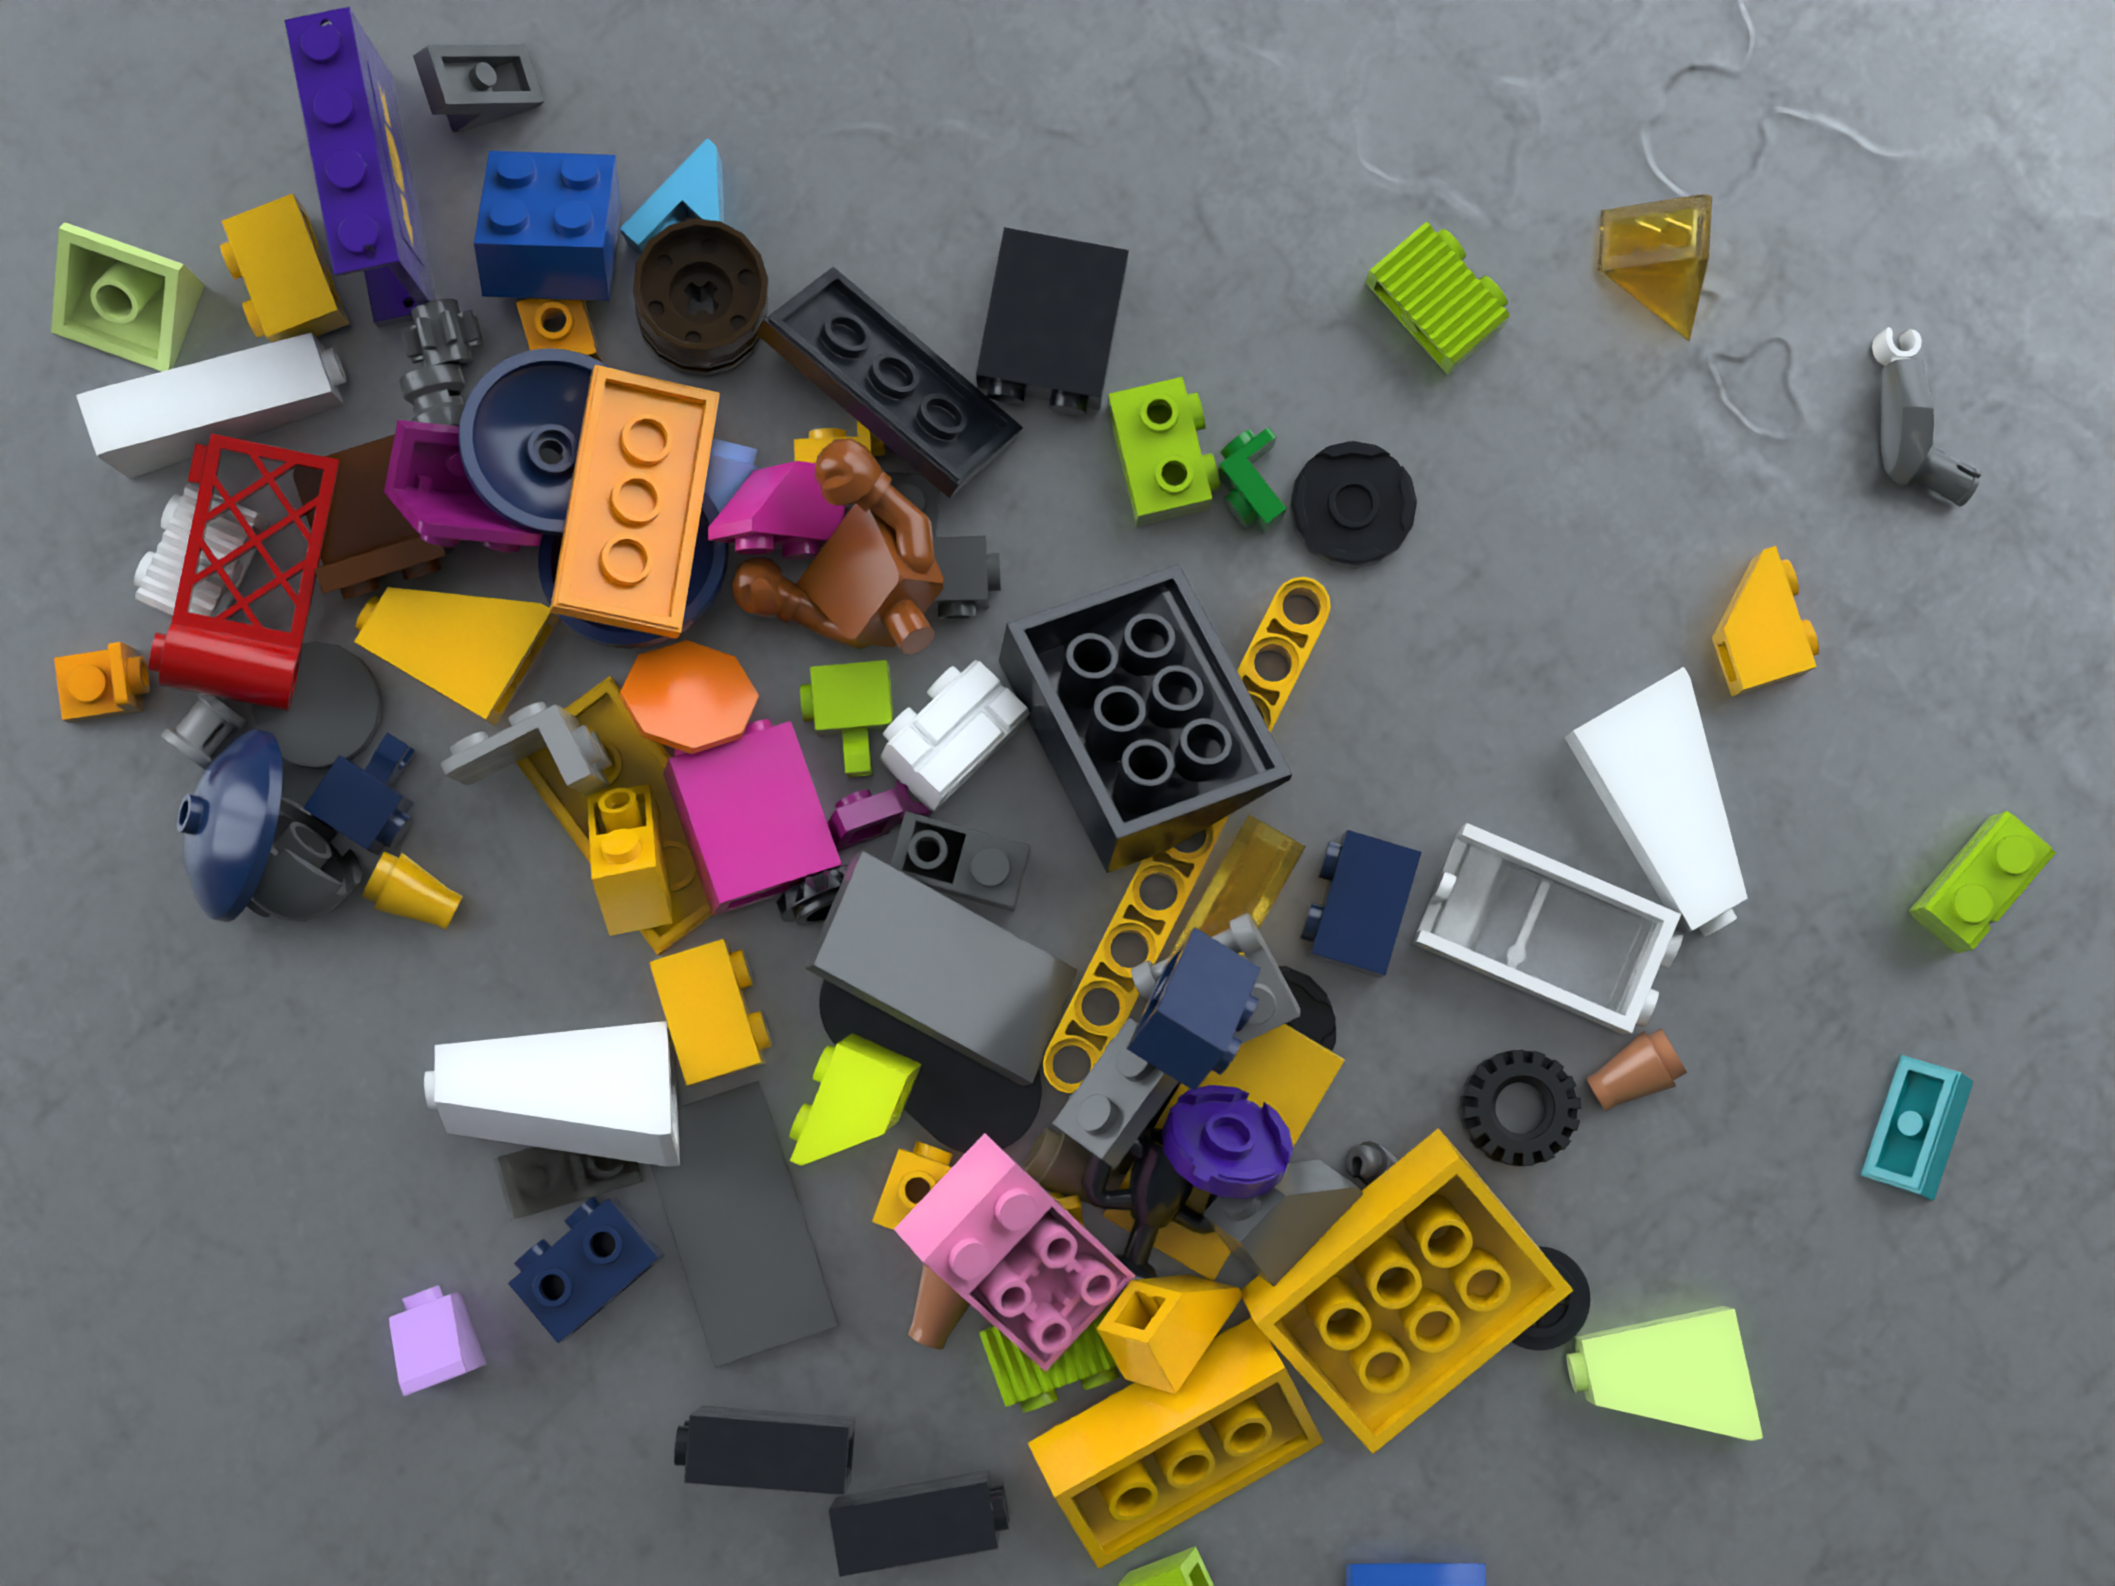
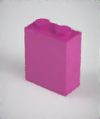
(751, 816)

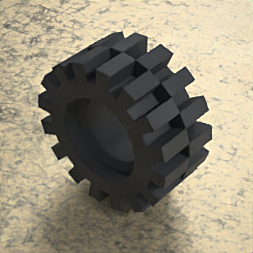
(1559, 1108)

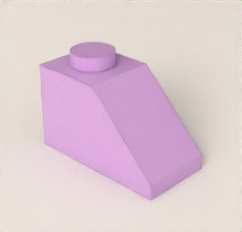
(433, 1340)

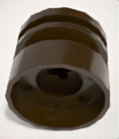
(700, 262)

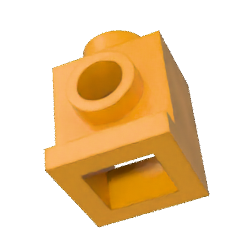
(574, 336)

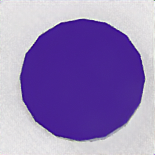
(1226, 1142)

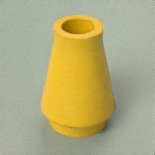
(409, 891)

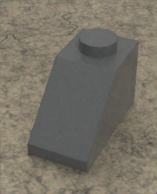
(1281, 1226)

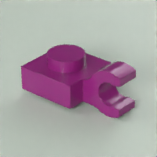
(866, 817)

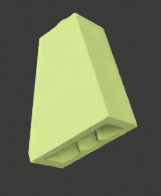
(1671, 1370)

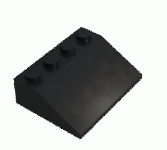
(1141, 715)

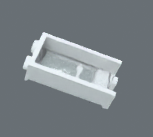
(1549, 930)

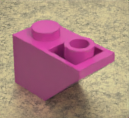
(779, 511)

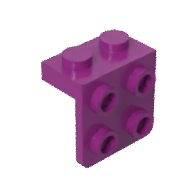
(436, 496)

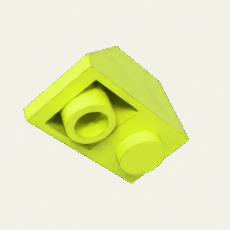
(857, 1098)

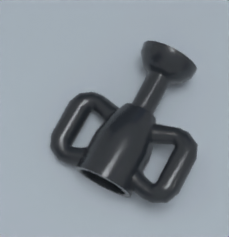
(1153, 1197)

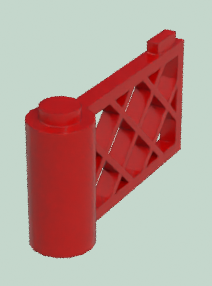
(231, 656)

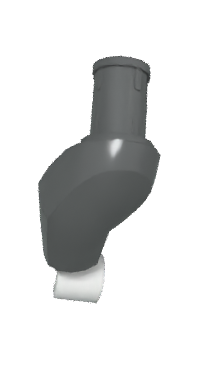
(1909, 424)

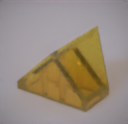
(1659, 254)

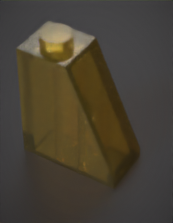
(1246, 879)

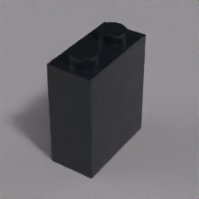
(1051, 321)
(766, 1449)
(917, 1522)

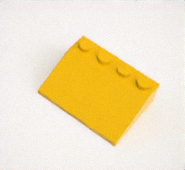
(1407, 1293)

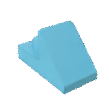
(690, 191)

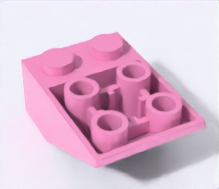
(1014, 1252)

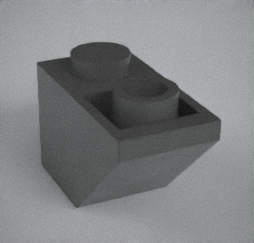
(961, 860)

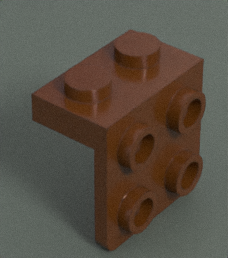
(364, 527)

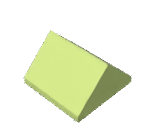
(122, 298)

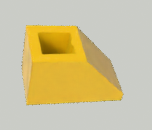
(1762, 630)
(628, 860)
(1165, 1327)

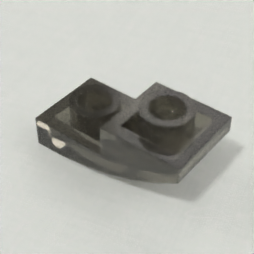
(551, 1178)

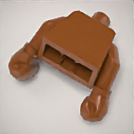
(869, 575)

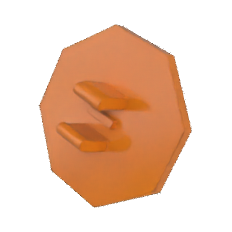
(689, 696)

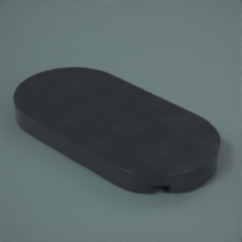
(952, 1093)

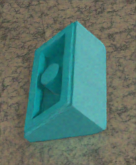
(1917, 1127)

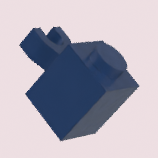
(362, 800)

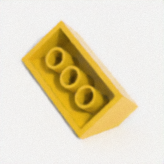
(1164, 1456)

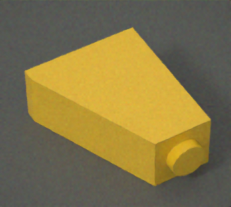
(457, 643)

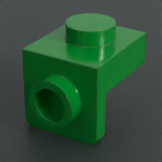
(1249, 495)

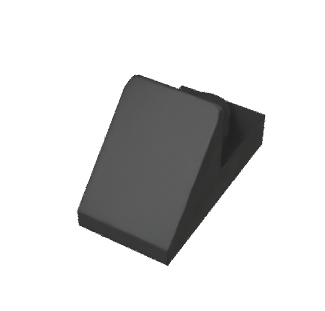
(477, 82)

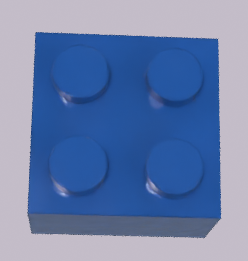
(548, 225)

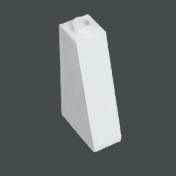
(235, 395)
(1664, 796)
(565, 1091)

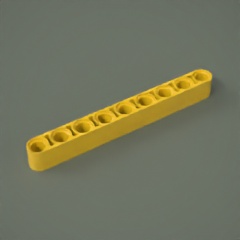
(1181, 868)

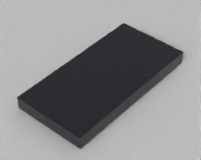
(890, 381)

